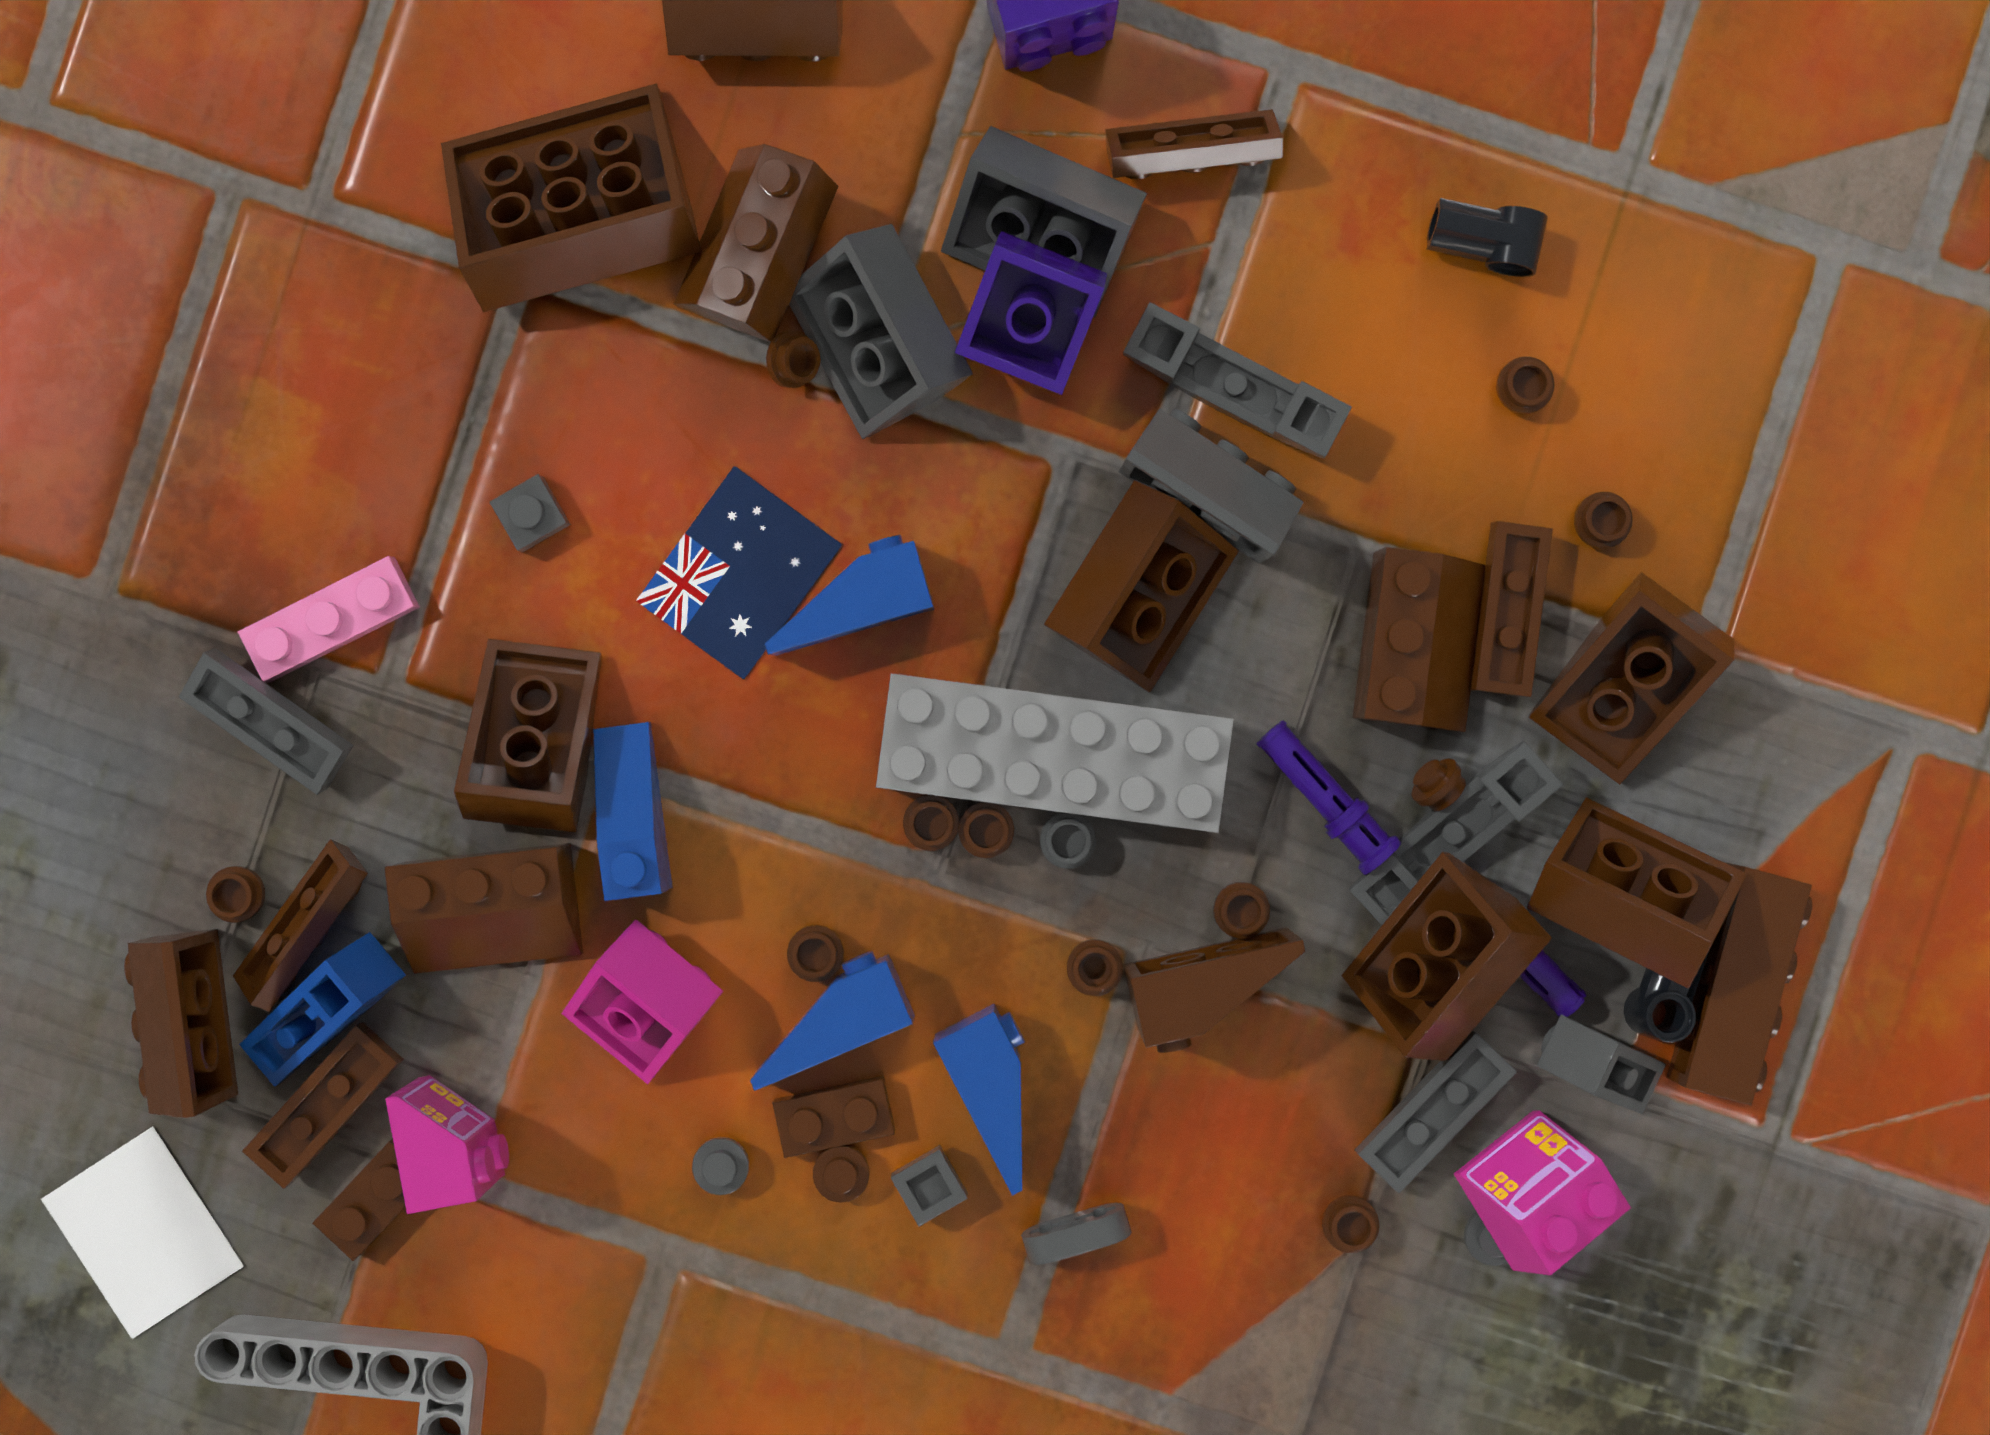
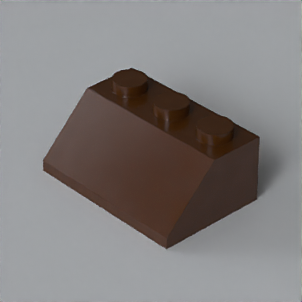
(753, 28)
(757, 240)
(1142, 585)
(1419, 639)
(1636, 891)
(485, 908)
(1444, 959)
(181, 1022)

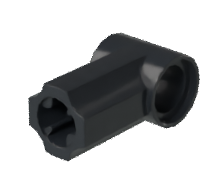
(1502, 238)
(1678, 1001)

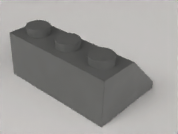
(1042, 201)
(877, 330)
(1214, 483)

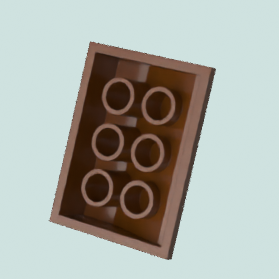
(568, 198)

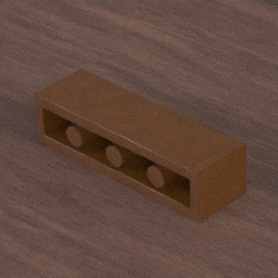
(1743, 989)

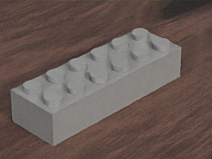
(1054, 753)

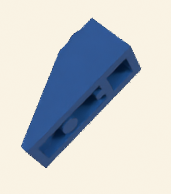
(867, 594)
(629, 813)
(322, 1007)
(848, 1014)
(987, 1073)

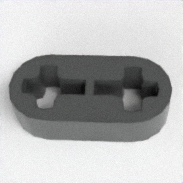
(1076, 1233)

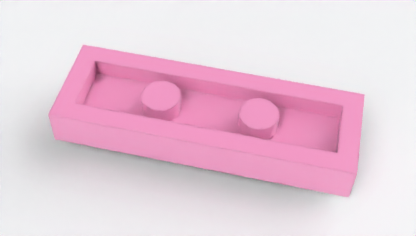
(328, 619)

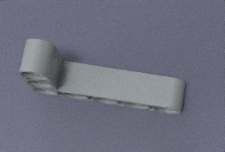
(371, 1373)

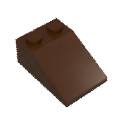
(1633, 678)
(529, 736)
(1198, 987)

